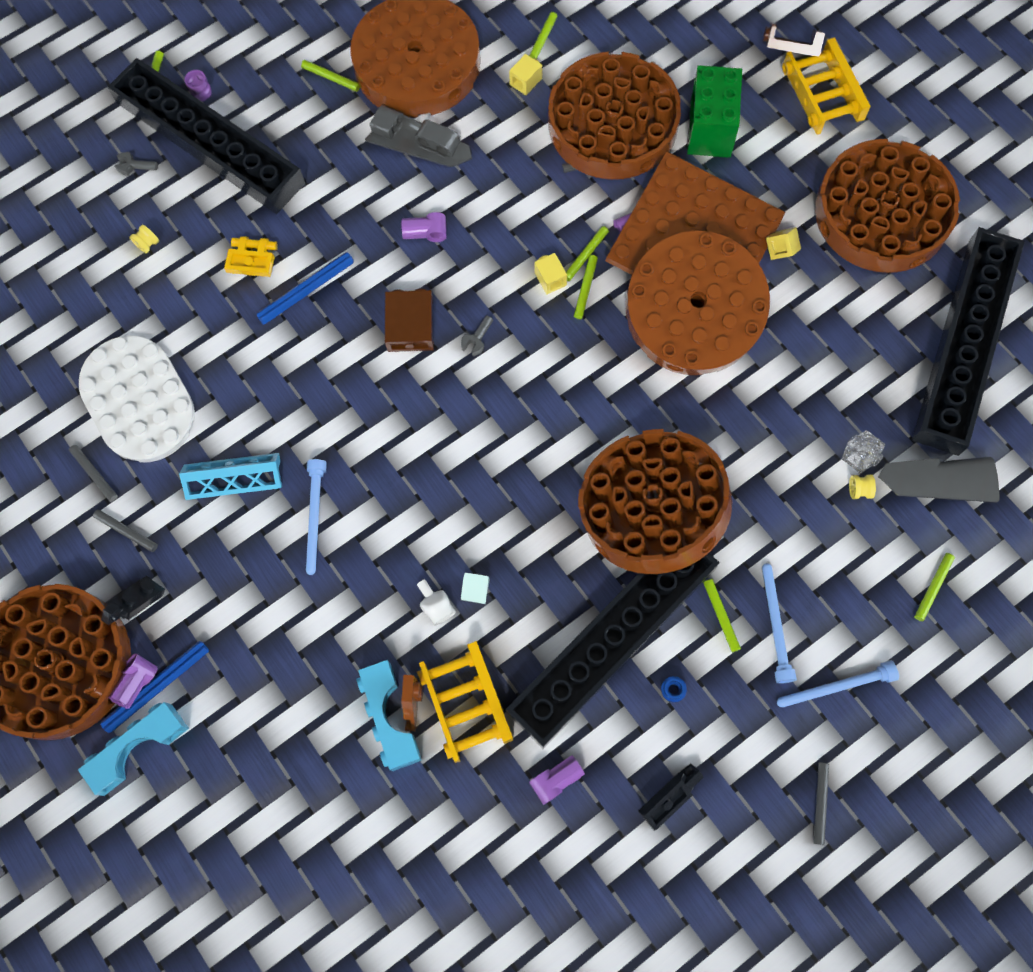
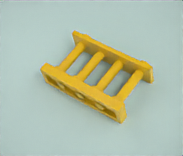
(840, 72)
(489, 706)

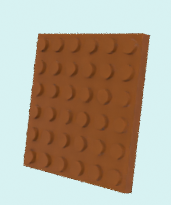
(692, 200)

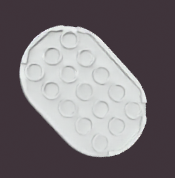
(136, 399)

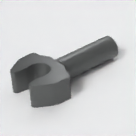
(132, 164)
(476, 337)

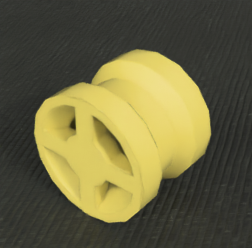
(144, 239)
(862, 486)

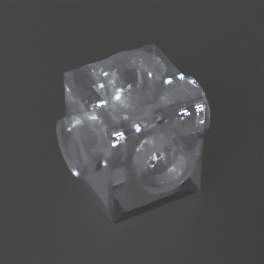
(863, 451)

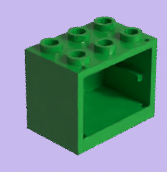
(714, 111)

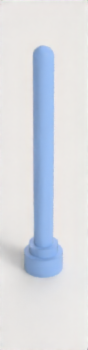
(316, 470)
(784, 671)
(885, 672)

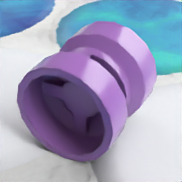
(198, 85)

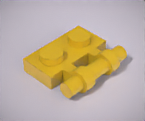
(250, 262)

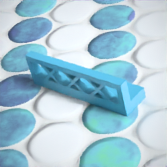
(227, 468)

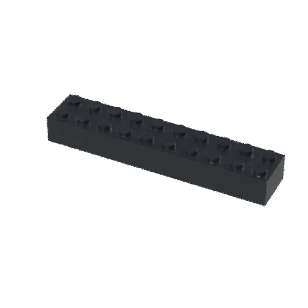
(207, 135)
(968, 342)
(604, 649)

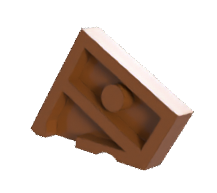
(411, 694)

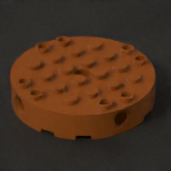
(416, 55)
(614, 115)
(887, 205)
(703, 269)
(655, 501)
(85, 656)

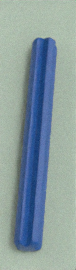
(305, 288)
(155, 686)

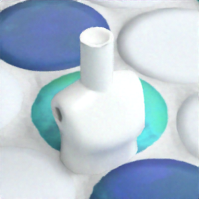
(435, 604)

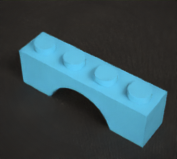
(378, 684)
(107, 768)

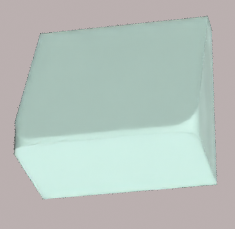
(475, 588)

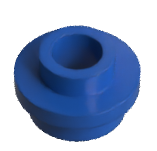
(679, 683)

